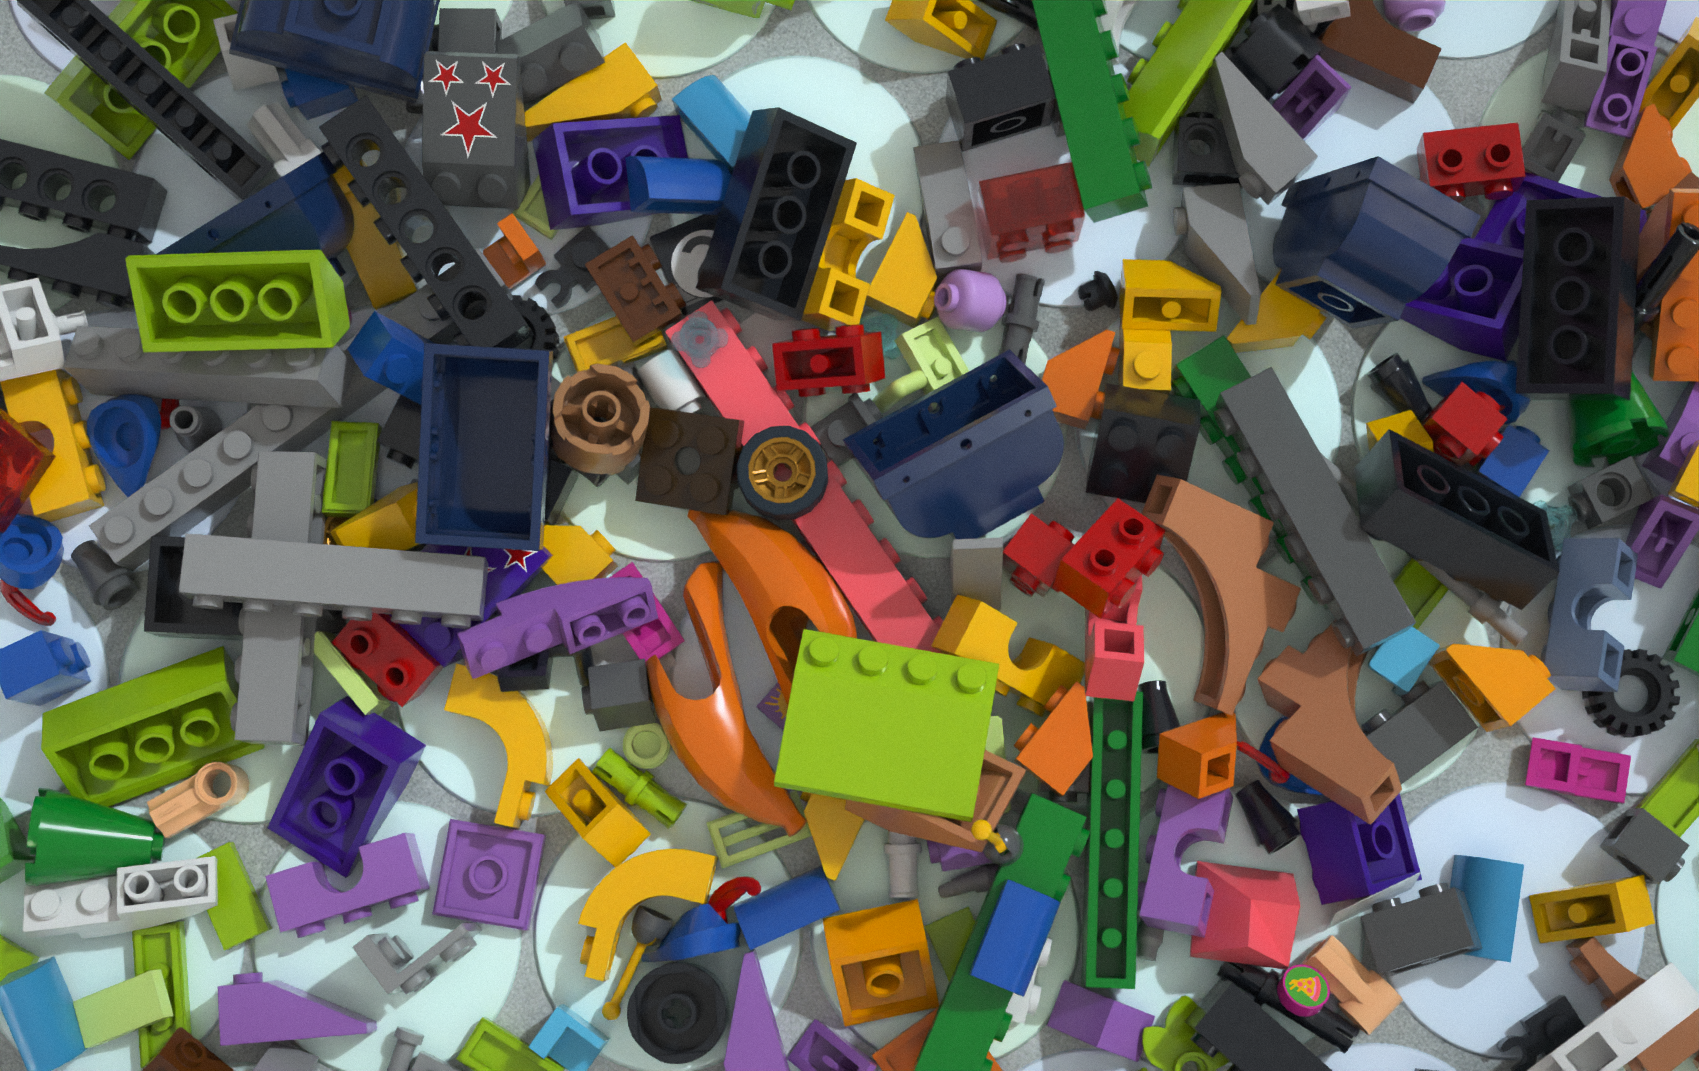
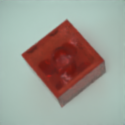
(1030, 212)

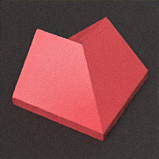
(1249, 916)

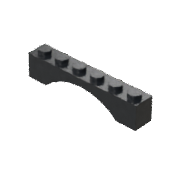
(86, 266)

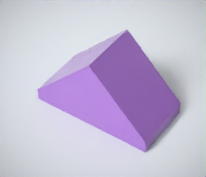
(1312, 97)
(1660, 537)
(1099, 1020)
(827, 1051)

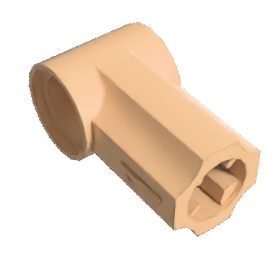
(196, 799)
(1360, 992)

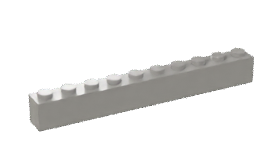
(224, 463)

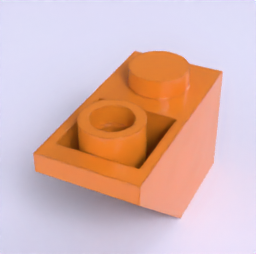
(1648, 162)
(1076, 379)
(1062, 743)
(1199, 755)

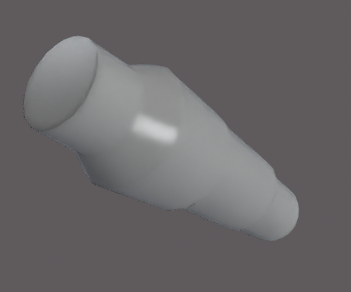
(974, 880)
(1149, 941)

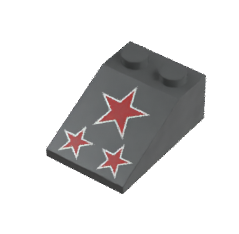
(474, 129)

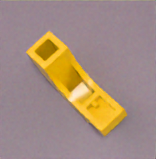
(521, 732)
(643, 877)

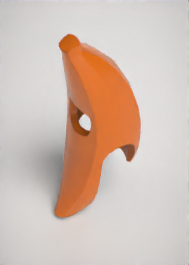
(778, 584)
(713, 732)

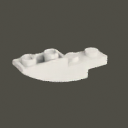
(123, 902)
(1626, 1026)

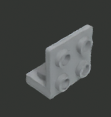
(390, 957)

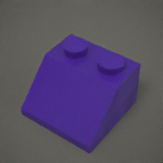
(1353, 856)

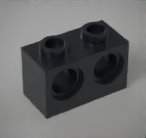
(1207, 169)

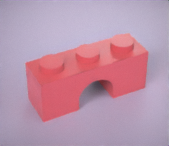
(1114, 650)

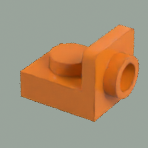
(514, 254)

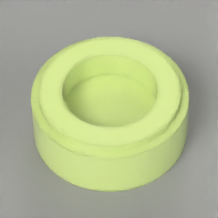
(646, 746)

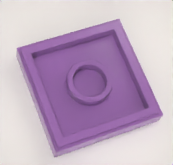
(489, 874)

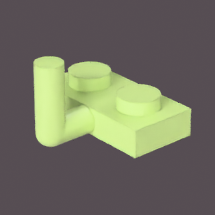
(931, 360)

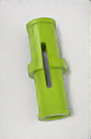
(639, 788)

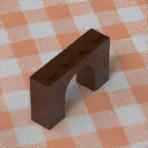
(1378, 52)

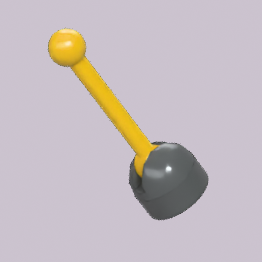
(1001, 839)
(648, 929)

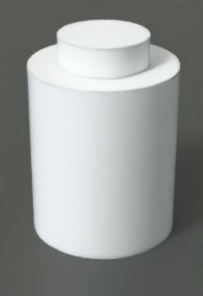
(672, 383)

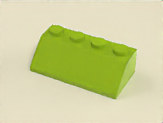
(172, 32)
(1180, 67)
(237, 301)
(146, 730)

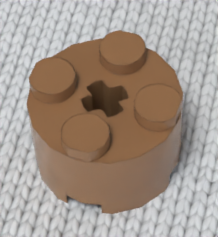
(596, 445)

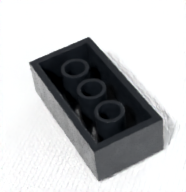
(776, 214)
(1578, 299)
(1455, 520)

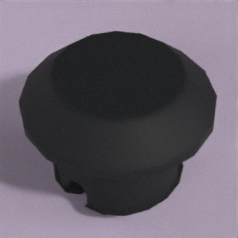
(1099, 292)

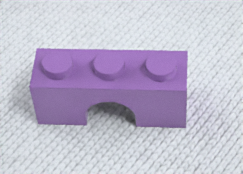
(1170, 896)
(307, 899)

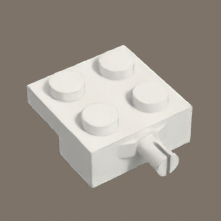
(31, 331)

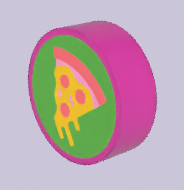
(1303, 990)

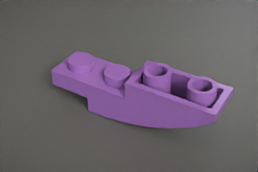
(1629, 64)
(562, 613)

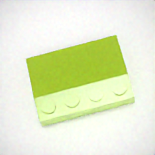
(886, 725)

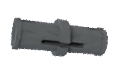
(1022, 315)

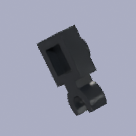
(572, 258)
(1545, 1030)

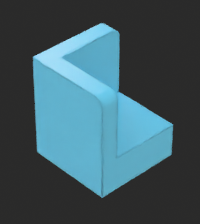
(1403, 659)
(569, 1040)

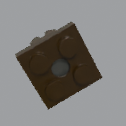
(690, 461)

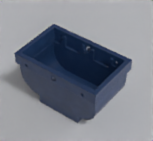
(342, 41)
(290, 214)
(1366, 240)
(484, 446)
(969, 458)

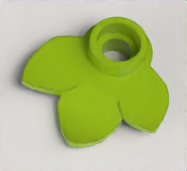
(1171, 1046)

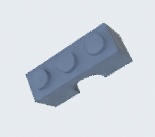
(1588, 576)

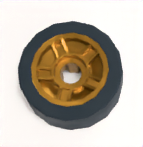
(758, 465)

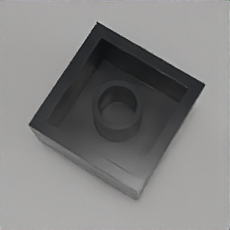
(999, 96)
(1141, 438)
(170, 612)

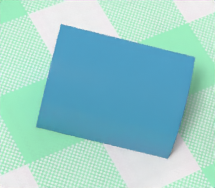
(714, 117)
(1493, 900)
(41, 1016)

